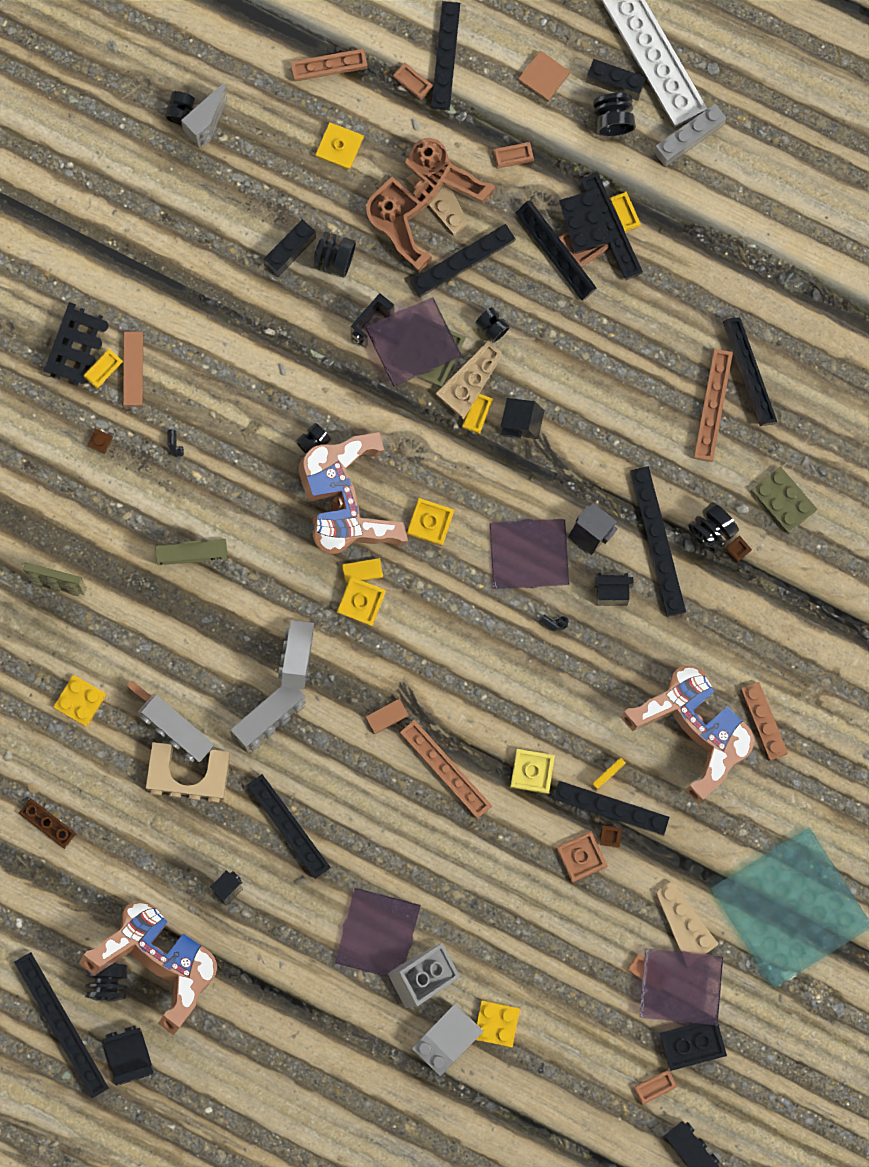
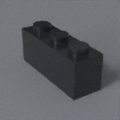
(615, 79)
(290, 248)
(227, 887)
(689, 1148)

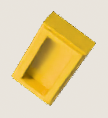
(625, 212)
(102, 368)
(477, 414)
(363, 570)
(610, 772)

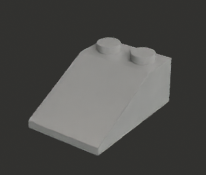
(202, 120)
(423, 976)
(447, 1039)

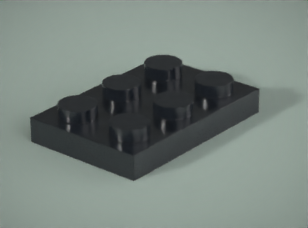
(584, 221)
(692, 1045)

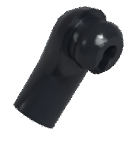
(172, 443)
(555, 625)

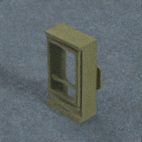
(191, 552)

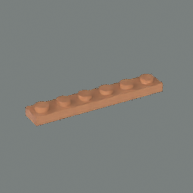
(713, 405)
(446, 769)

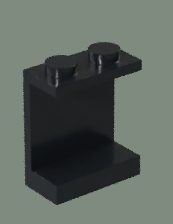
(379, 304)
(128, 1055)

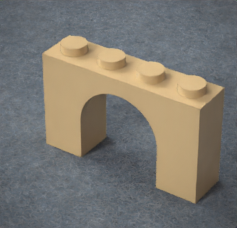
(211, 786)

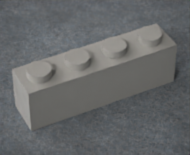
(690, 135)
(296, 655)
(175, 727)

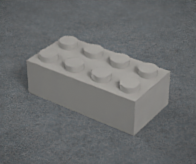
(267, 717)

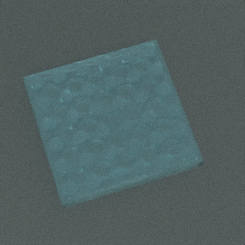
(791, 907)

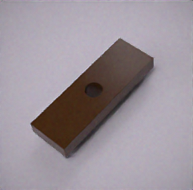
(56, 830)

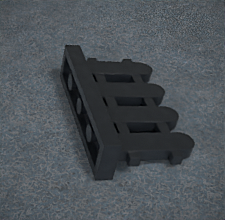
(79, 337)

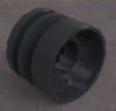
(614, 114)
(334, 254)
(717, 524)
(106, 983)

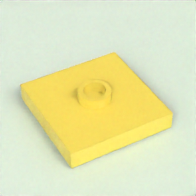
(532, 771)

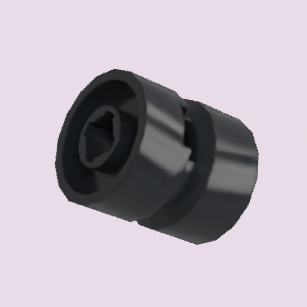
(180, 106)
(492, 324)
(315, 436)

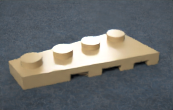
(445, 207)
(468, 382)
(684, 922)

